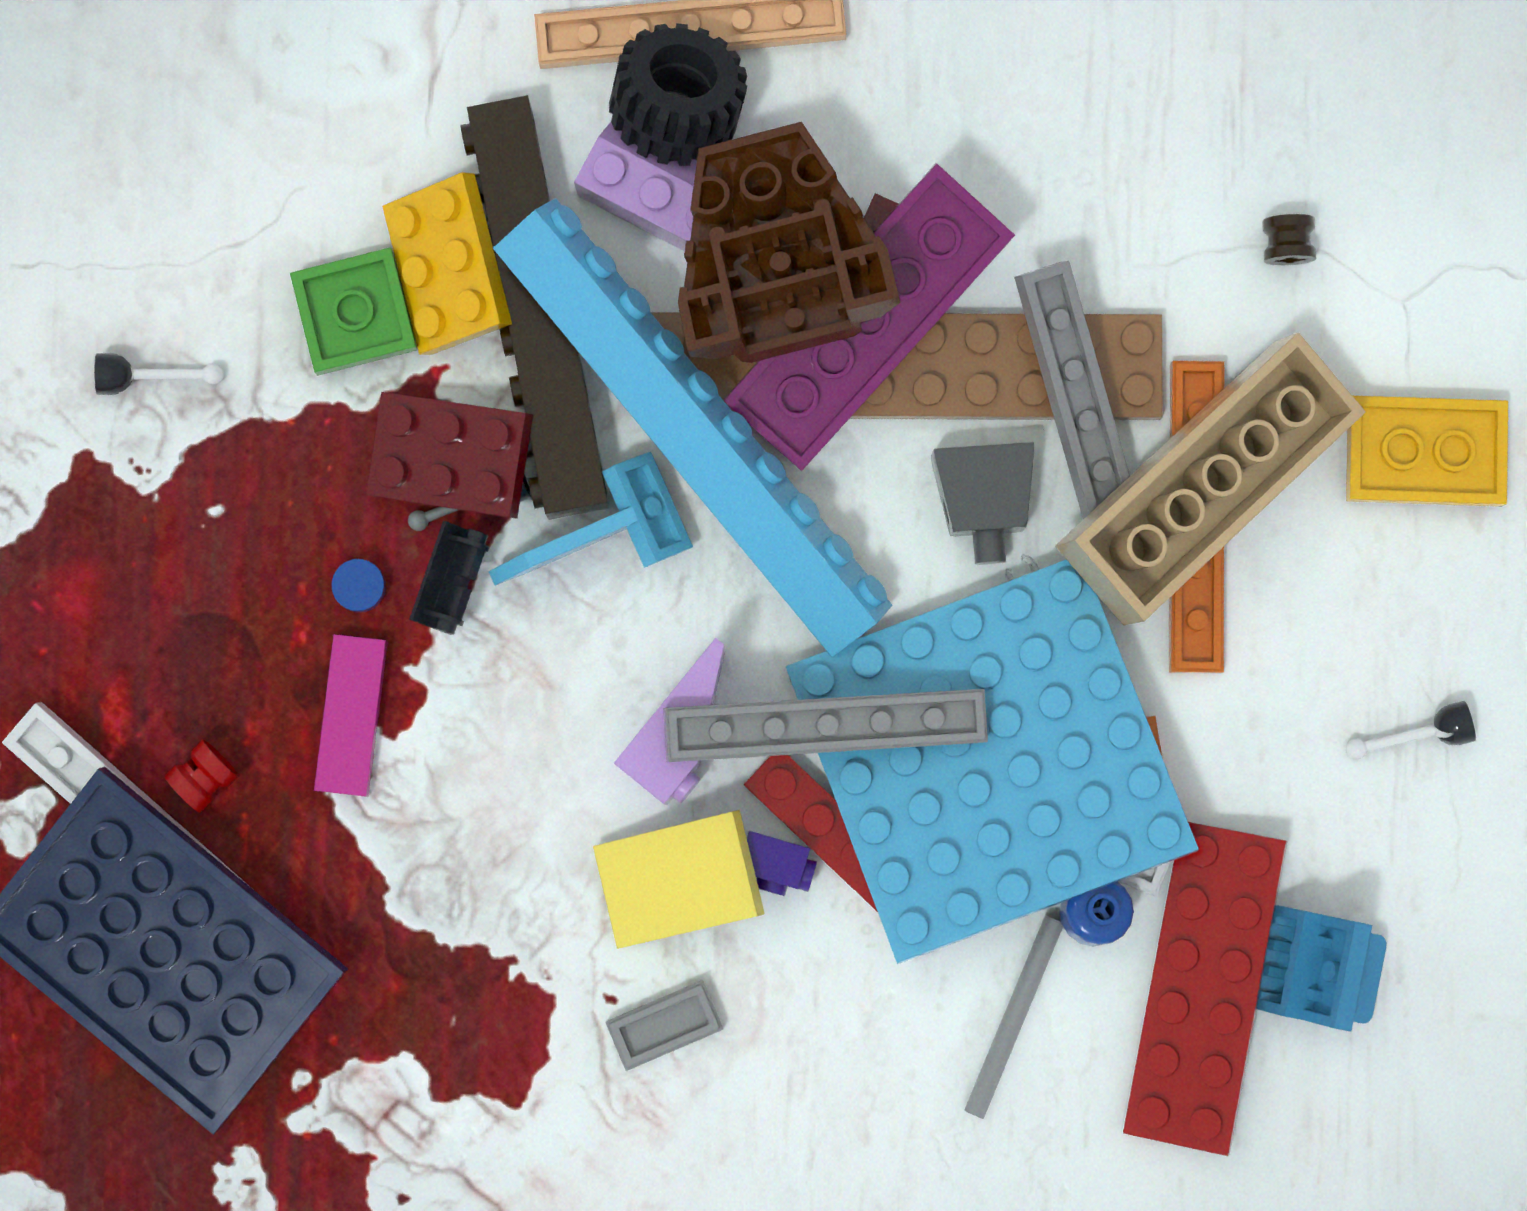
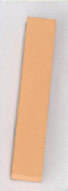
(601, 33)

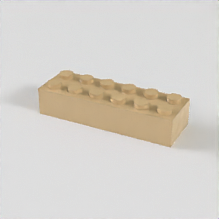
(1210, 479)

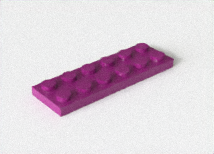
(937, 249)

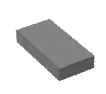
(664, 1025)

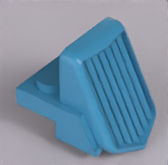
(1321, 969)

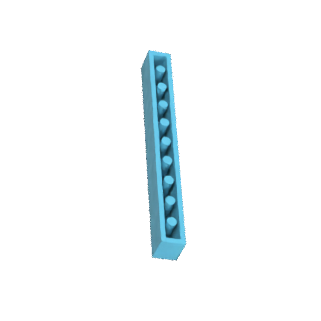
(693, 426)

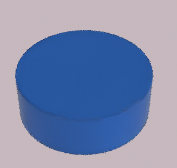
(358, 585)

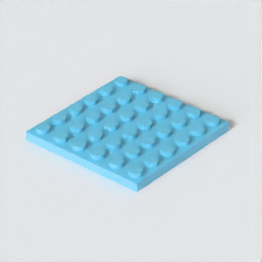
(1013, 824)

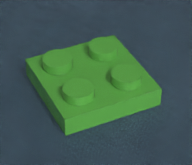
(353, 311)

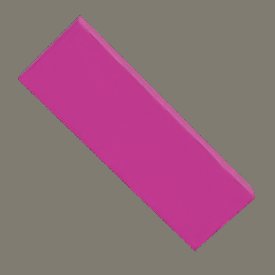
(351, 715)

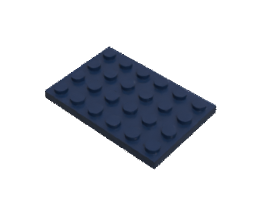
(161, 950)

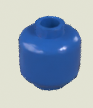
(1114, 908)

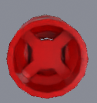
(201, 775)

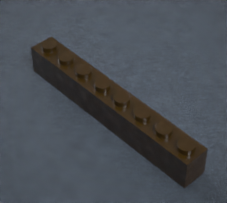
(547, 363)

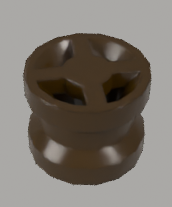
(1289, 239)

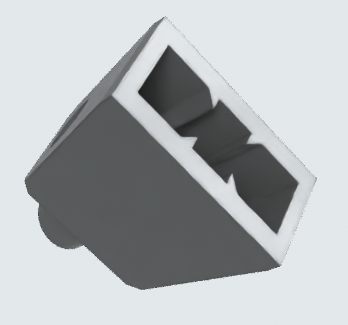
(985, 493)

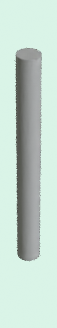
(1014, 1017)

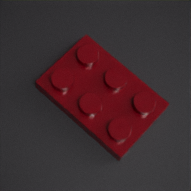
(449, 454)

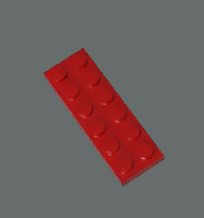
(1205, 990)

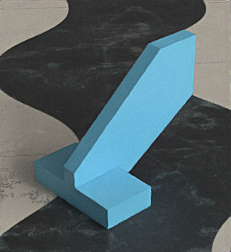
(643, 510)

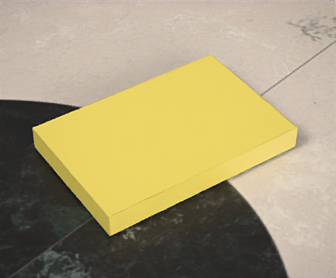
(678, 879)

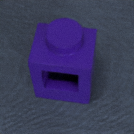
(780, 864)

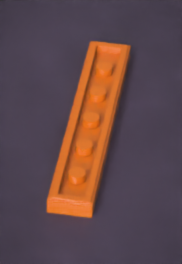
(1198, 605)

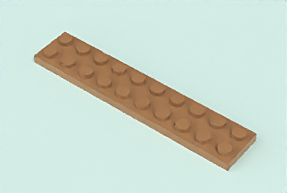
(990, 369)

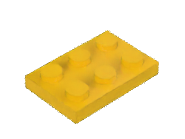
(447, 264)
(1428, 451)

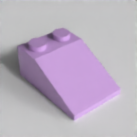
(646, 754)

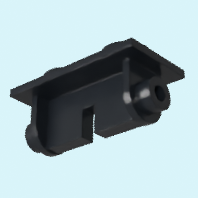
(445, 583)

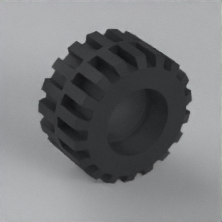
(684, 64)

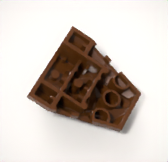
(777, 251)

